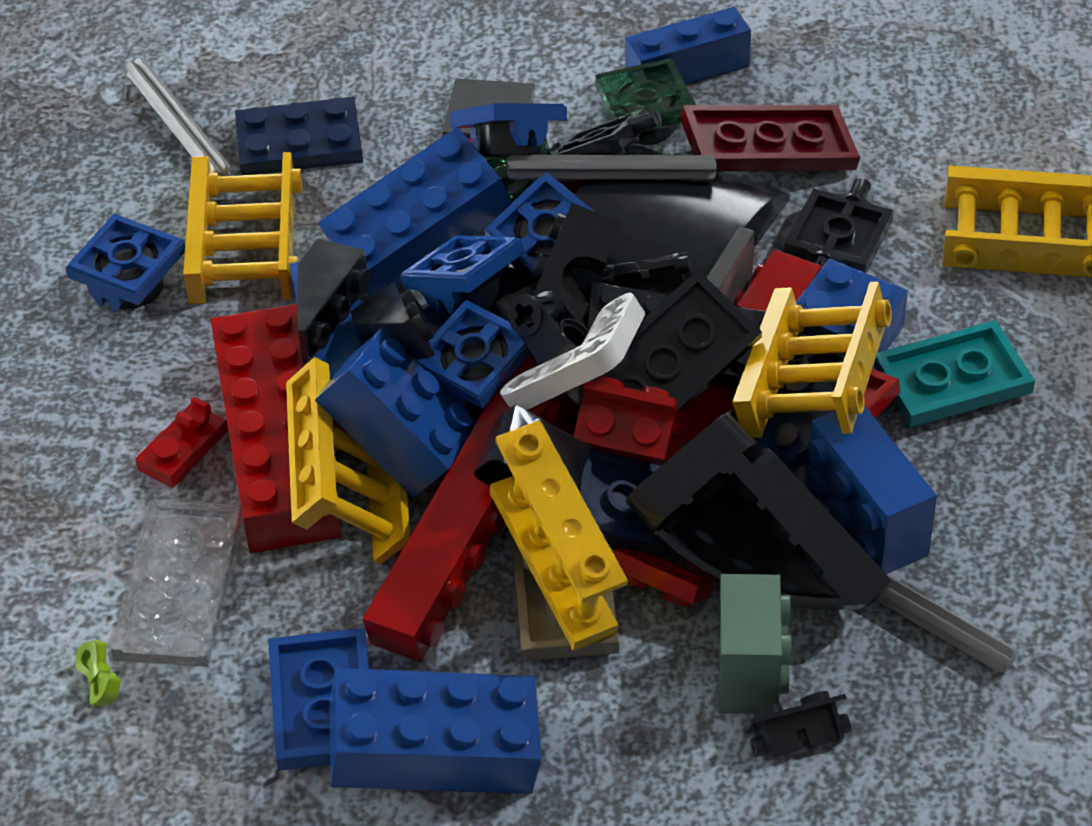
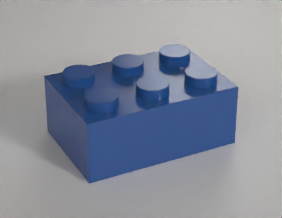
(397, 412)
(871, 490)

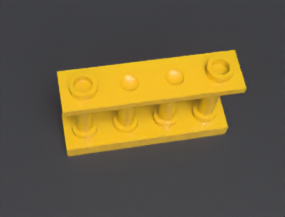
(1013, 194)
(205, 212)
(768, 368)
(316, 471)
(557, 535)

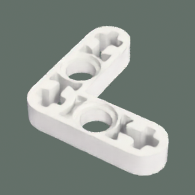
(598, 354)

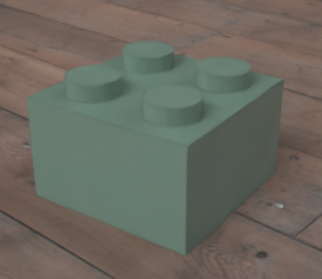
(752, 642)

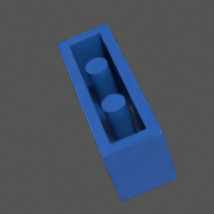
(698, 46)

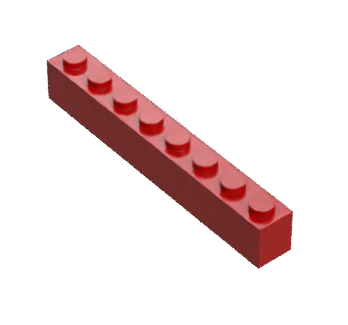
(445, 544)

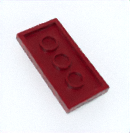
(771, 137)

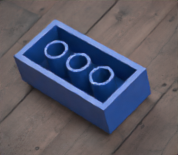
(419, 208)
(434, 731)

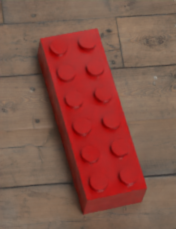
(254, 362)

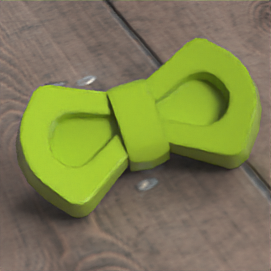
(92, 663)

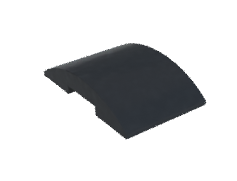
(677, 216)

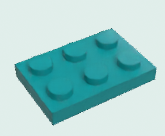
(955, 373)

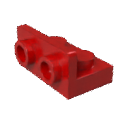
(626, 419)

